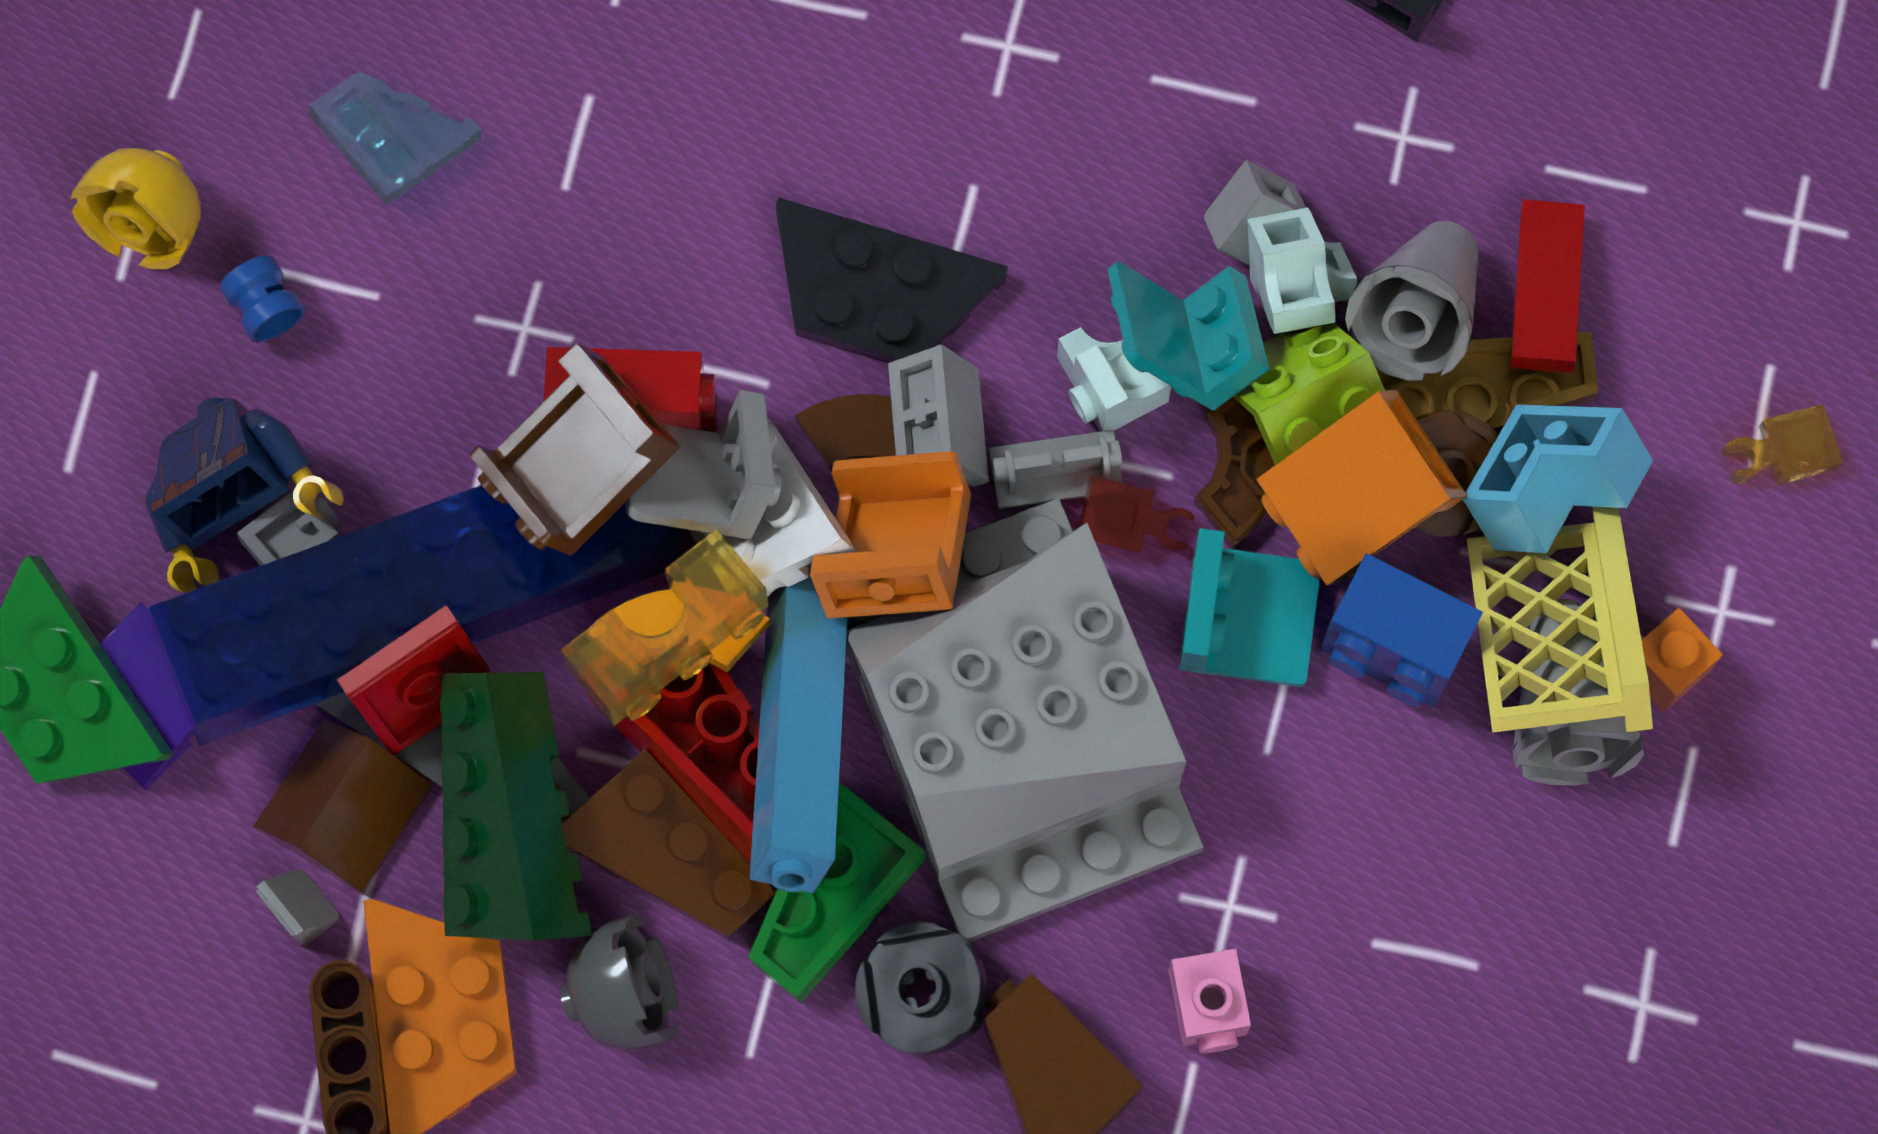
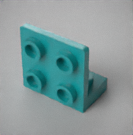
(1196, 345)
(1247, 614)

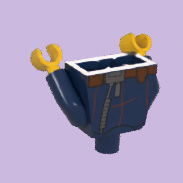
(220, 473)

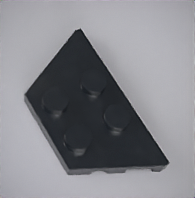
(875, 286)

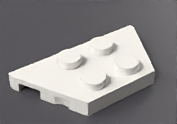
(790, 530)

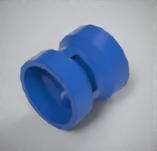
(262, 298)

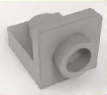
(288, 530)

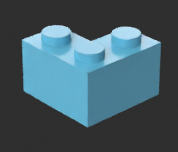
(1548, 464)

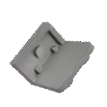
(715, 477)

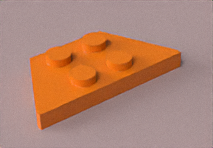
(437, 1016)

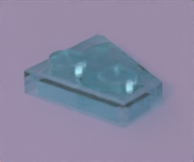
(389, 134)

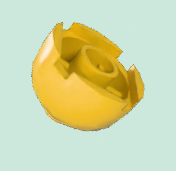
(139, 203)

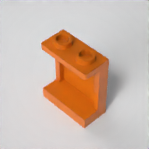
(1358, 487)
(907, 535)

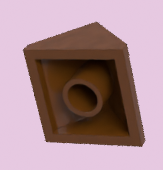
(343, 804)

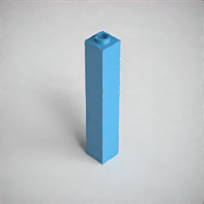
(798, 741)

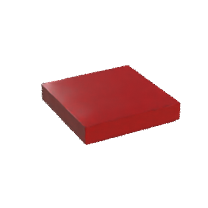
(402, 682)

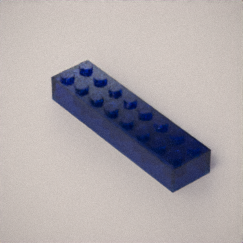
(305, 620)

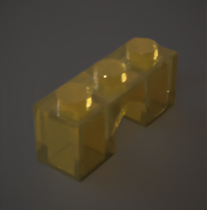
(629, 669)

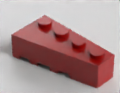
(707, 745)

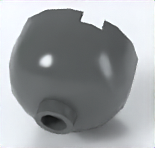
(621, 987)

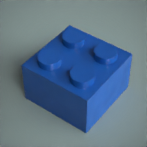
(1399, 632)

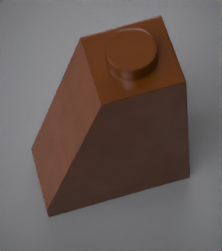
(1053, 1064)

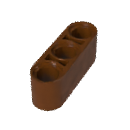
(341, 1027)

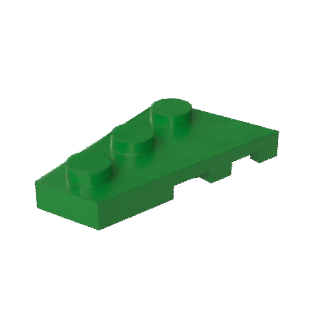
(812, 931)

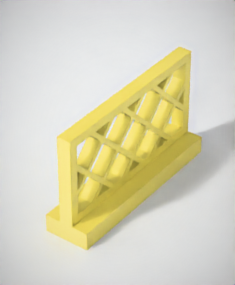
(1614, 630)

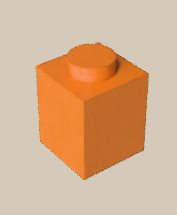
(1676, 658)

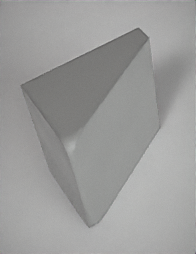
(298, 905)

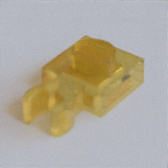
(1792, 445)

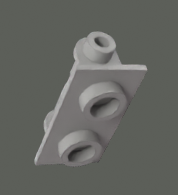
(1053, 468)

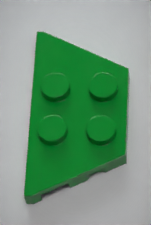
(60, 691)

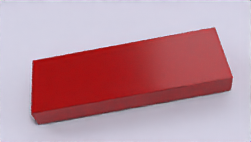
(1547, 286)

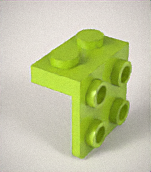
(1310, 385)

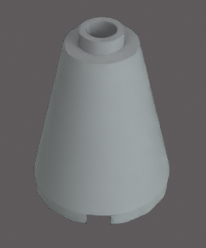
(1419, 303)
(1570, 750)

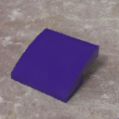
(143, 668)

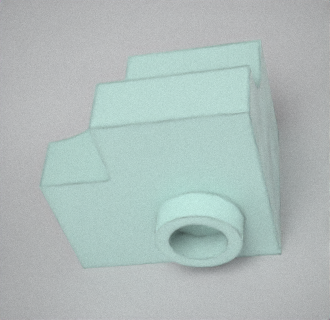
(1296, 270)
(1106, 383)

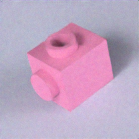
(1209, 1000)

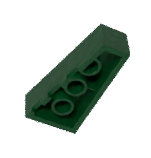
(504, 812)

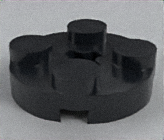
(952, 1010)

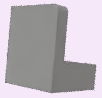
(1248, 195)

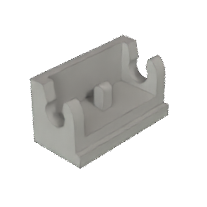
(939, 409)

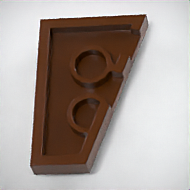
(665, 845)

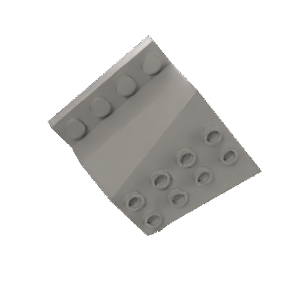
(1025, 728)

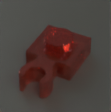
(1123, 515)

